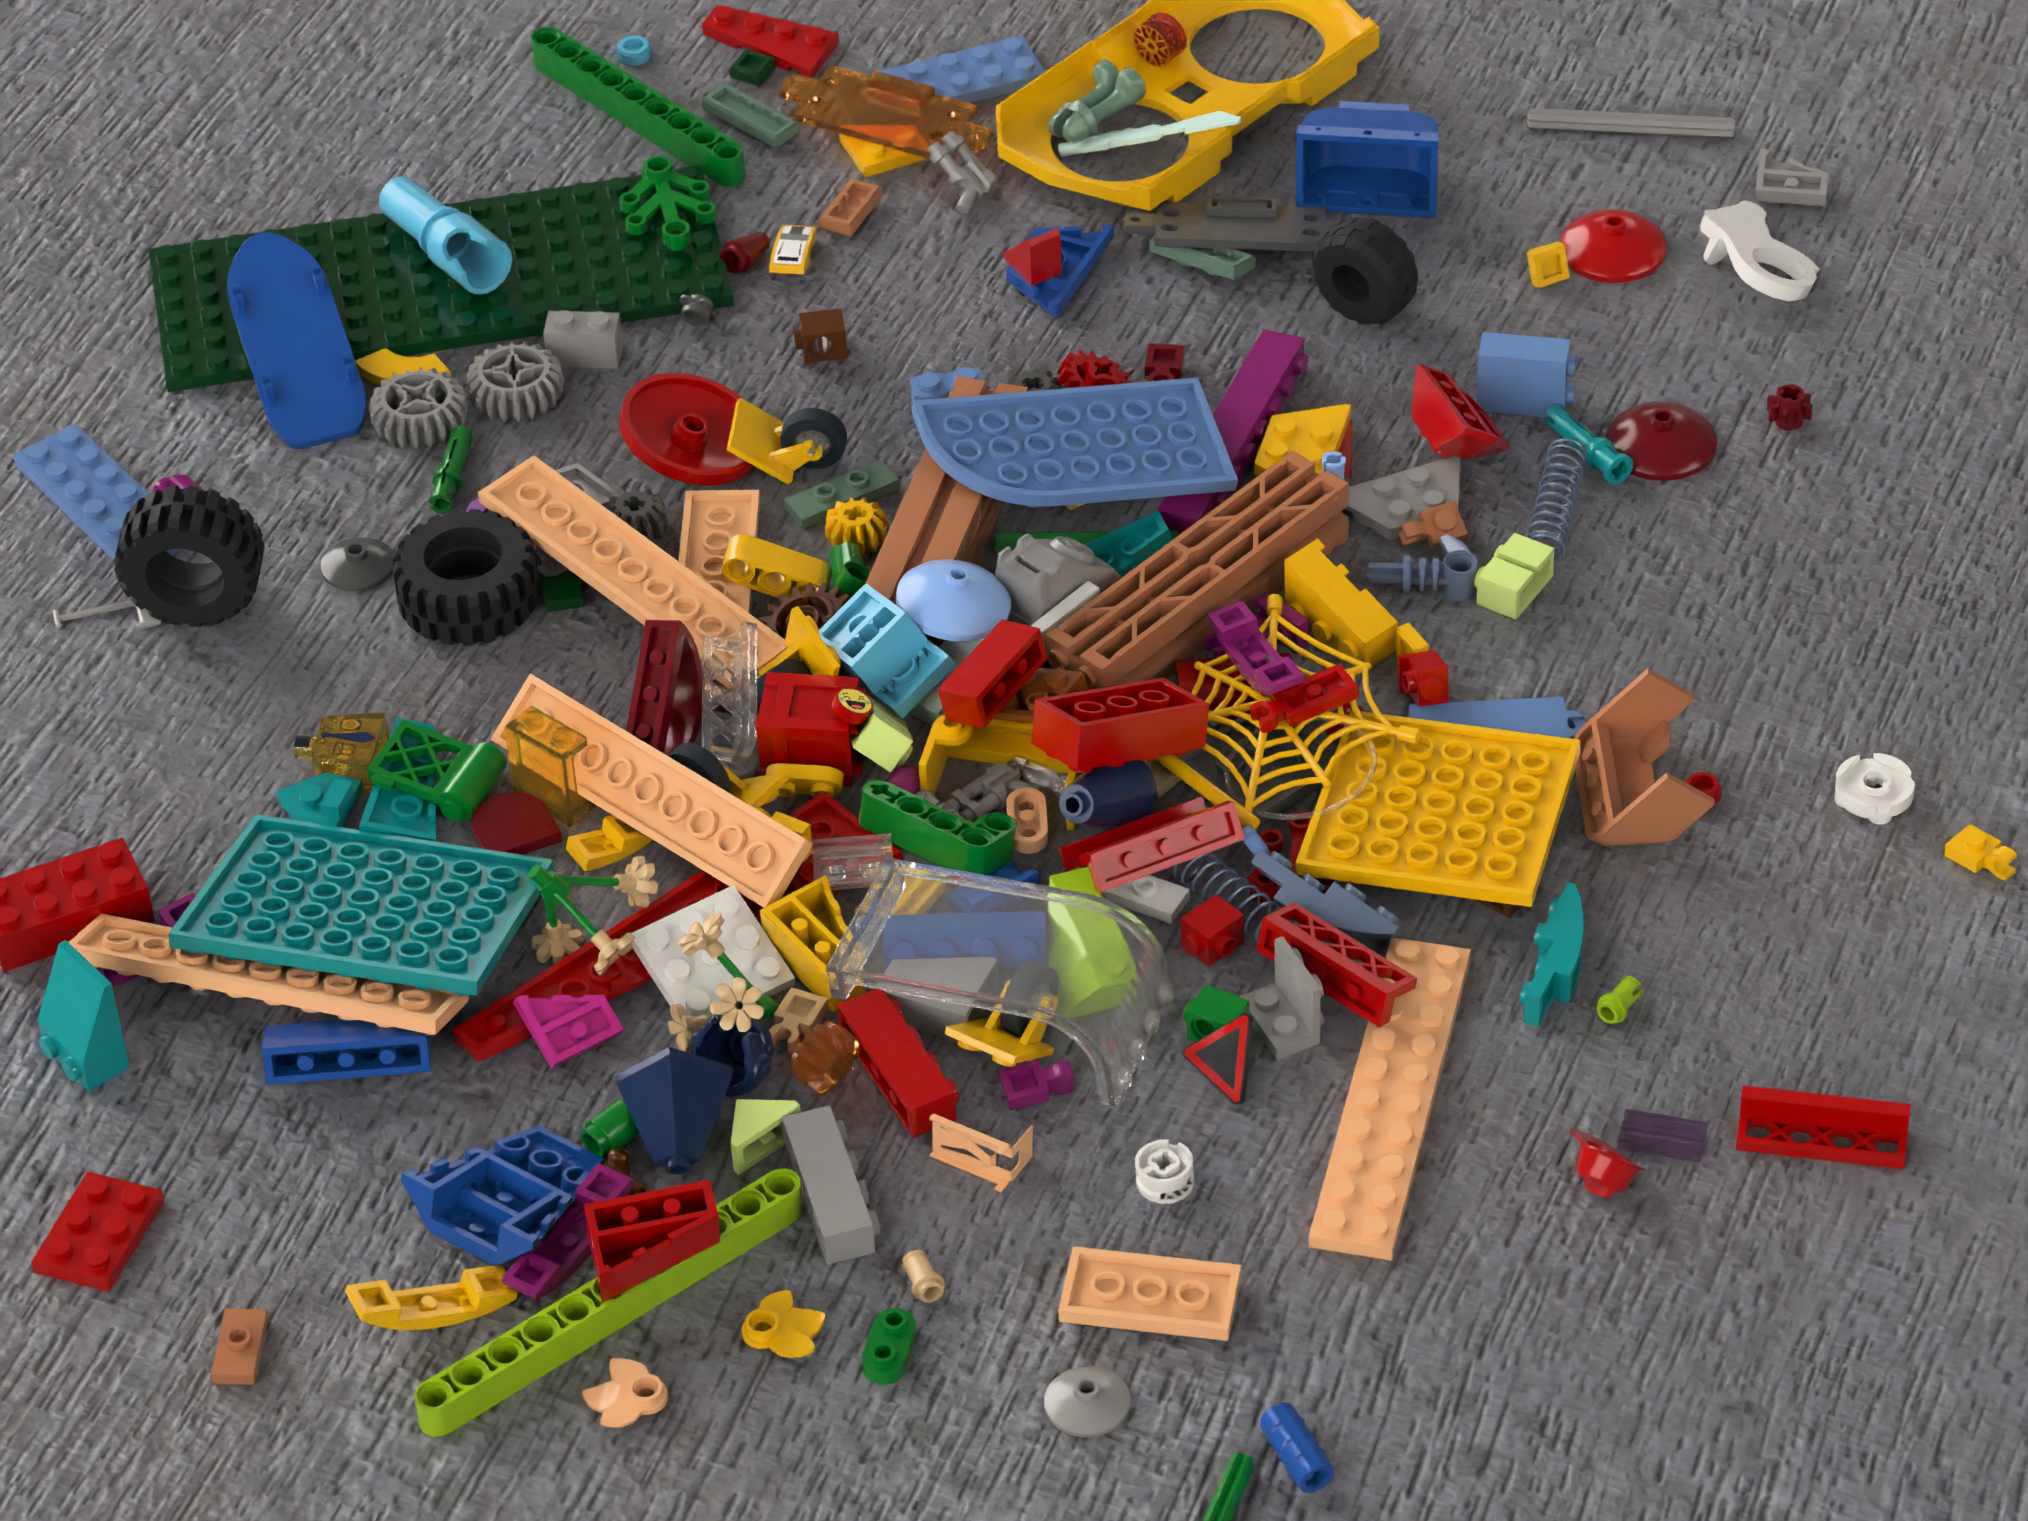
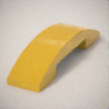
(432, 1306)

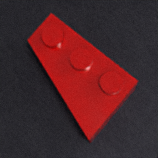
(649, 1233)

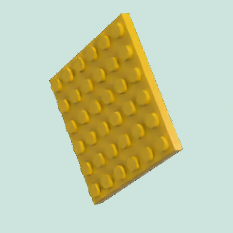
(1443, 816)

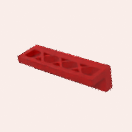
(1347, 982)
(1823, 1119)

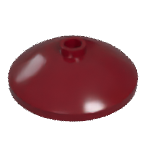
(1664, 440)

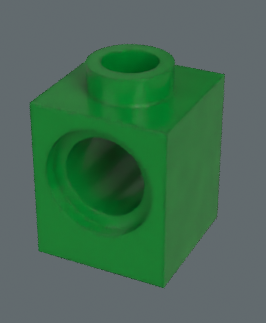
(1211, 1011)

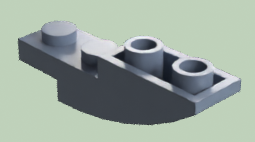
(1339, 906)

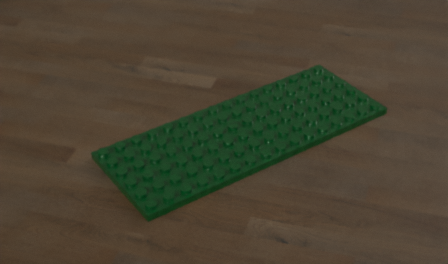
(565, 256)

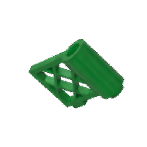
(465, 778)

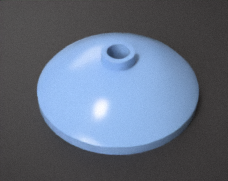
(953, 599)

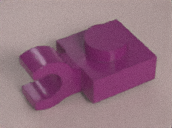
(1030, 1084)

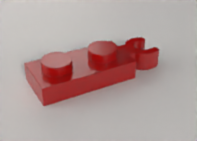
(1307, 699)

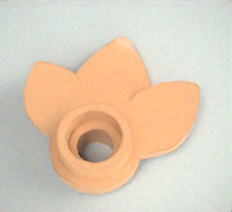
(628, 1395)

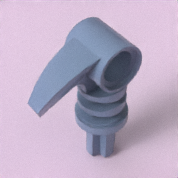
(1454, 573)

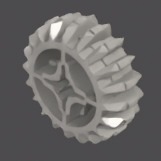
(515, 381)
(418, 408)

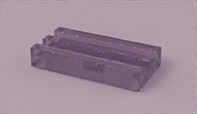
(1663, 1131)

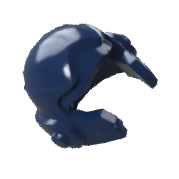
(745, 1051)

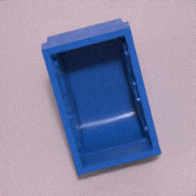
(1368, 160)

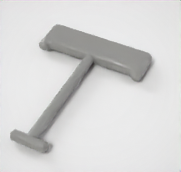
(145, 619)

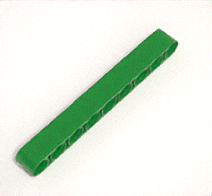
(638, 106)

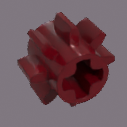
(1789, 407)

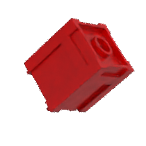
(801, 727)

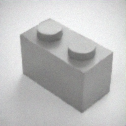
(584, 338)

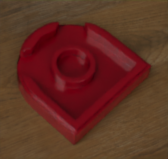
(514, 824)

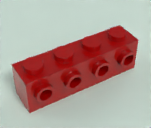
(898, 1062)

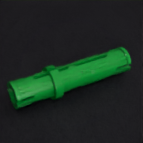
(448, 478)

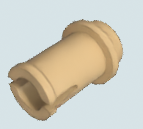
(926, 1282)

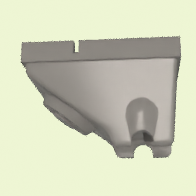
(1046, 572)

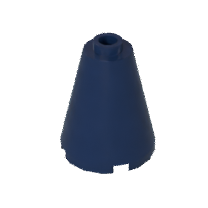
(1109, 795)

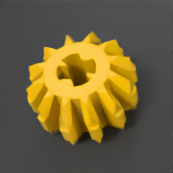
(857, 523)

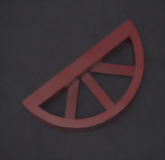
(666, 687)

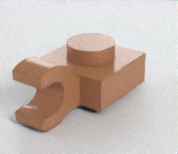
(1434, 524)

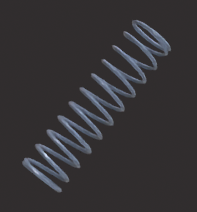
(1579, 475)
(1226, 881)

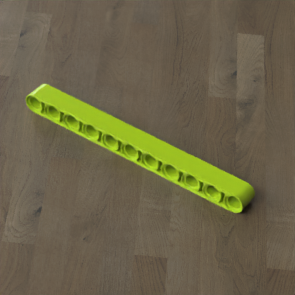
(583, 1320)

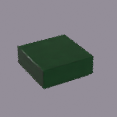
(752, 67)
(562, 592)

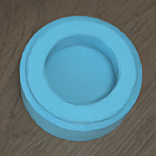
(633, 50)

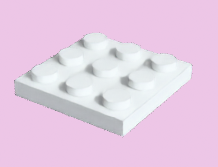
(695, 978)

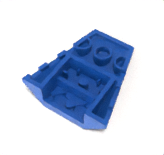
(501, 1197)

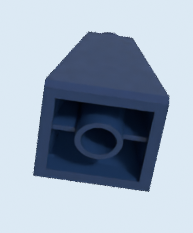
(675, 1104)

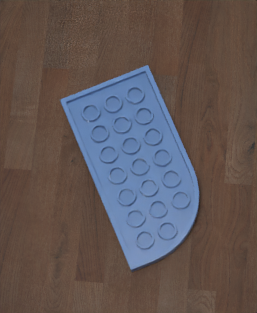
(1080, 443)

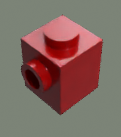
(1212, 930)

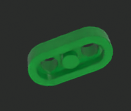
(894, 1338)

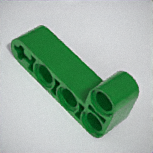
(936, 832)

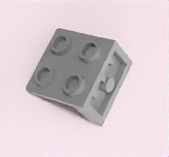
(1289, 1010)

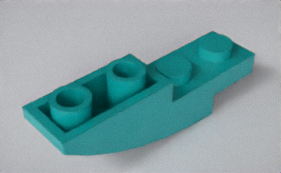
(1558, 956)

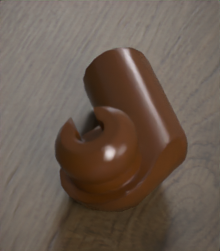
(618, 1160)

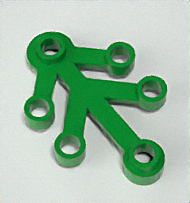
(661, 173)

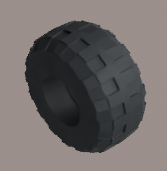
(1365, 271)

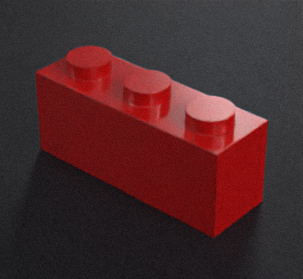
(992, 674)

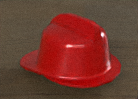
(1603, 1166)

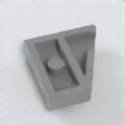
(1789, 182)

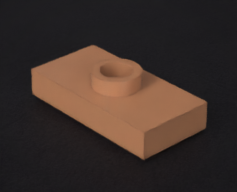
(850, 207)
(239, 1346)

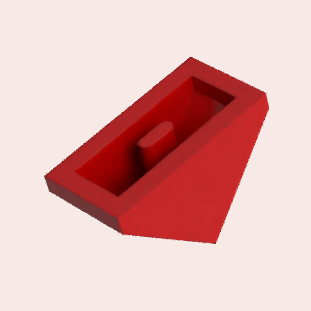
(1037, 257)

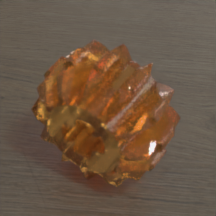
(825, 1056)

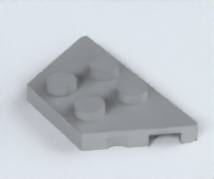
(1402, 495)

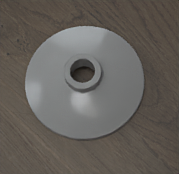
(1087, 1401)

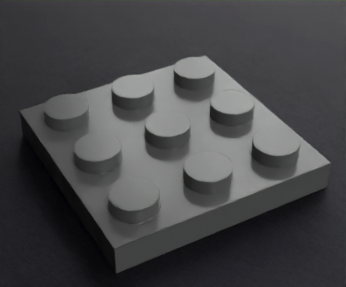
(1212, 768)

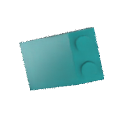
(81, 1021)

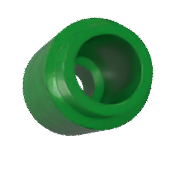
(609, 1129)

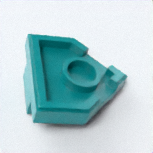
(321, 799)

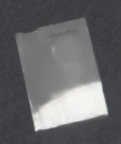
(850, 860)

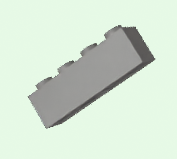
(830, 1185)

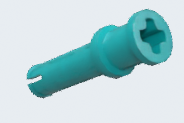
(1600, 450)

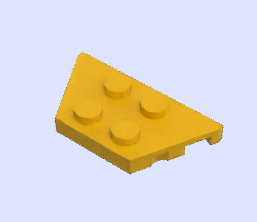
(1304, 432)

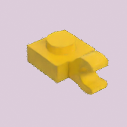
(1980, 850)

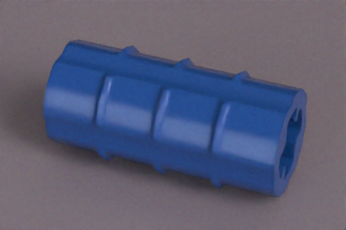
(1296, 1447)

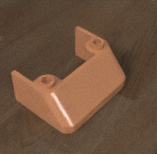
(1616, 770)

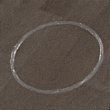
(1309, 814)

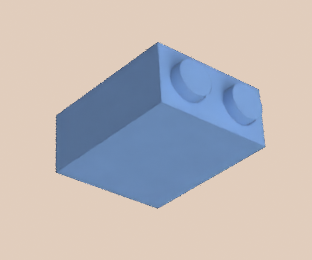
(1524, 374)

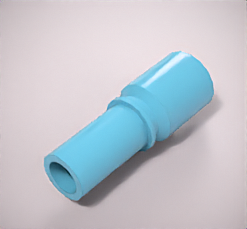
(447, 236)

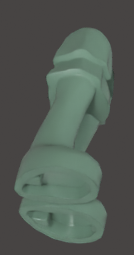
(1112, 93)

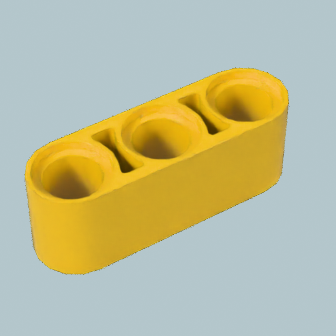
(772, 567)

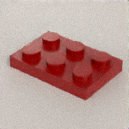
(97, 1231)

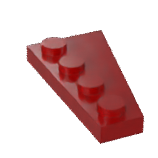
(788, 42)

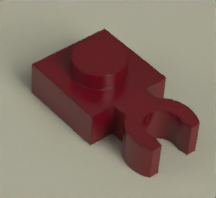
(1164, 362)

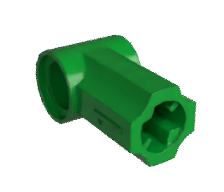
(848, 568)

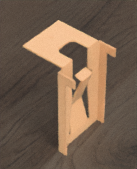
(984, 1166)

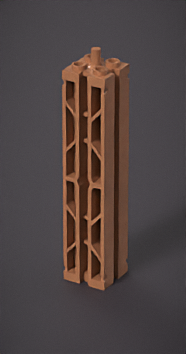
(938, 516)
(1222, 559)

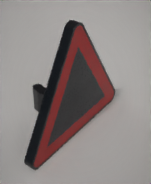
(1225, 1056)

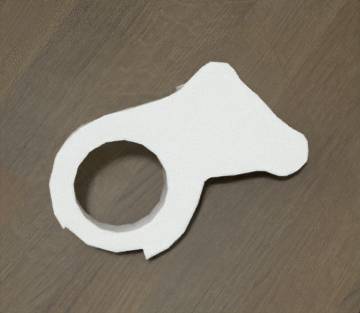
(1746, 238)

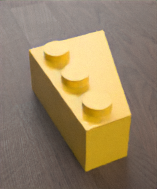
(1336, 609)

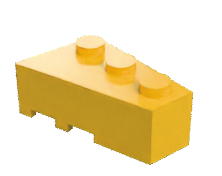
(806, 934)

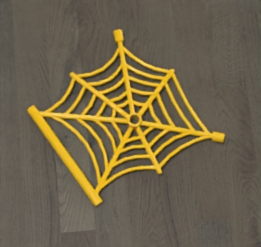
(1216, 795)

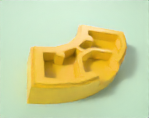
(384, 363)

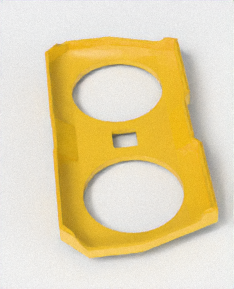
(1025, 115)

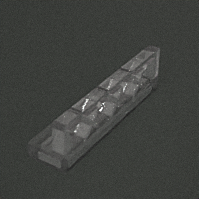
(743, 694)

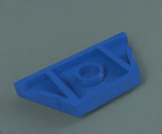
(1078, 257)

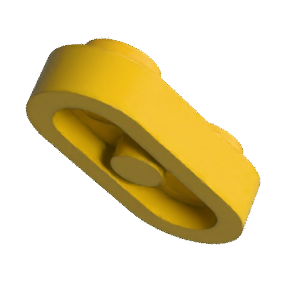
(808, 779)

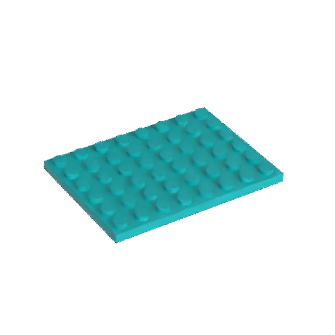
(361, 905)

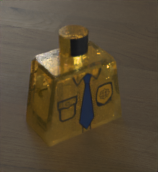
(345, 745)

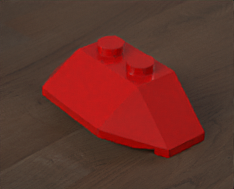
(1452, 417)

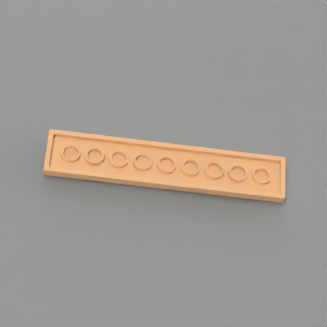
(619, 558)
(671, 801)
(144, 950)
(1390, 1106)

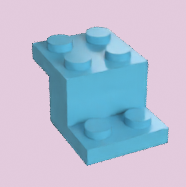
(885, 650)

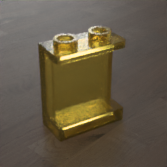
(543, 763)

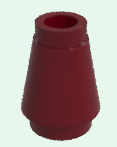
(744, 251)

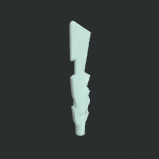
(1146, 134)

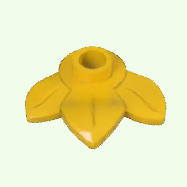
(782, 1326)

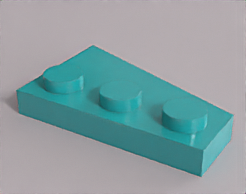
(1132, 543)

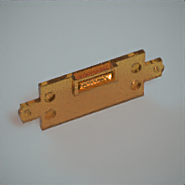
(882, 110)

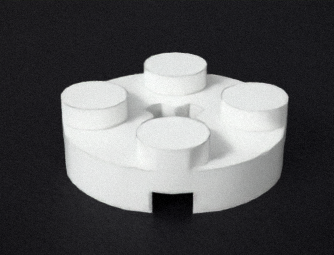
(1874, 803)

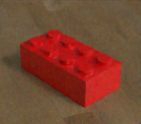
(1119, 724)
(64, 897)

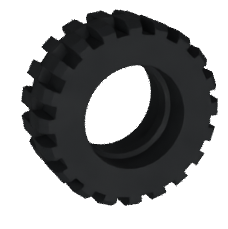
(198, 523)
(472, 607)

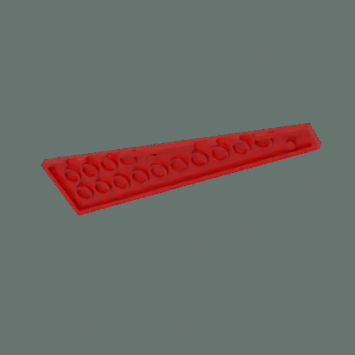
(501, 1024)

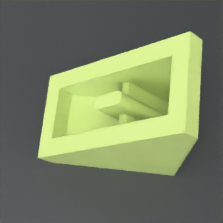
(758, 1130)

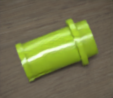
(1614, 1006)

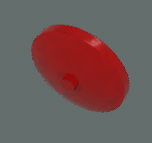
(683, 428)

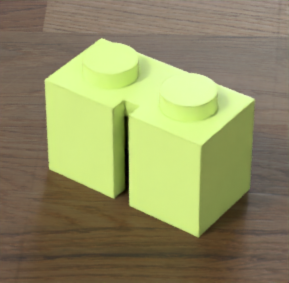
(1514, 575)
(883, 738)

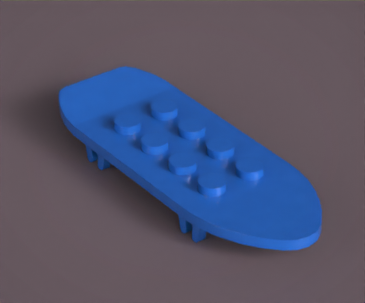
(295, 343)

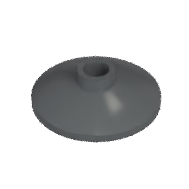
(357, 564)

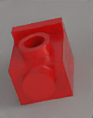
(1423, 677)

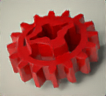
(1089, 370)

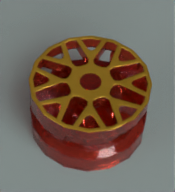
(1161, 37)

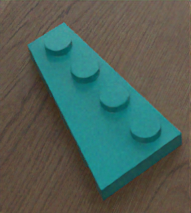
(399, 811)

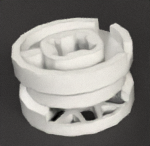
(1164, 1169)

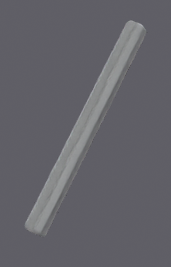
(1631, 122)

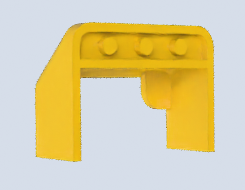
(993, 744)

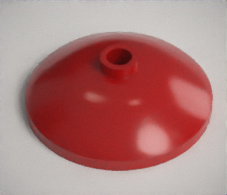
(1614, 246)

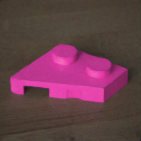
(568, 1025)

